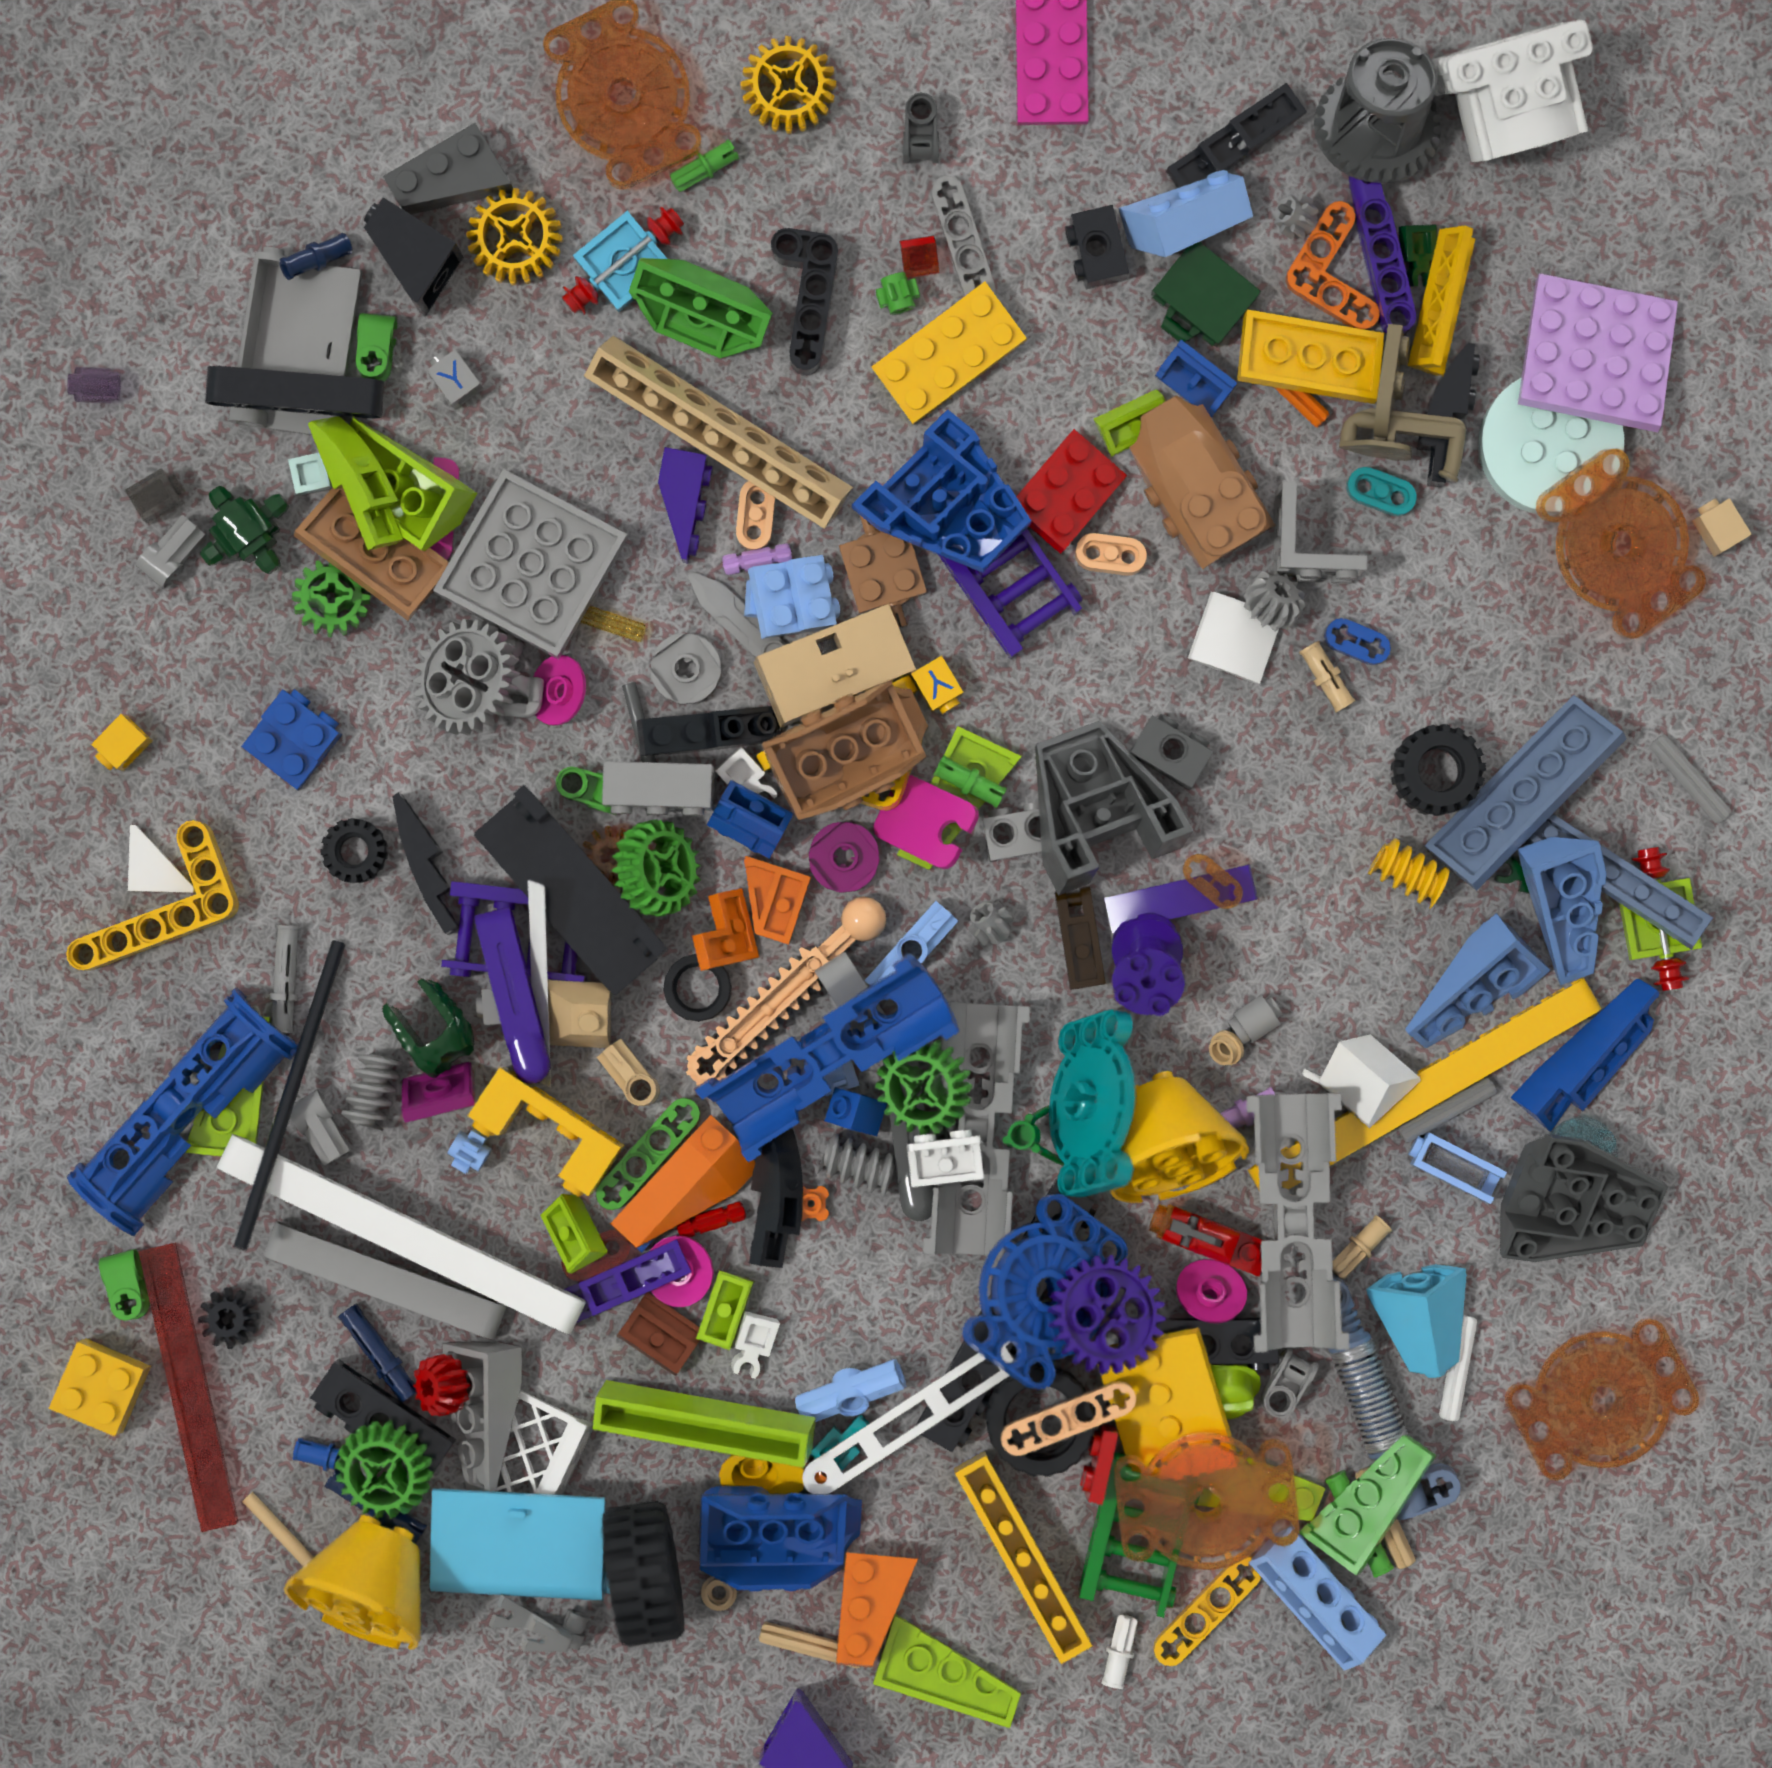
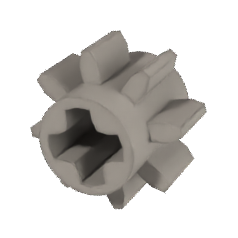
(1296, 216)
(990, 923)

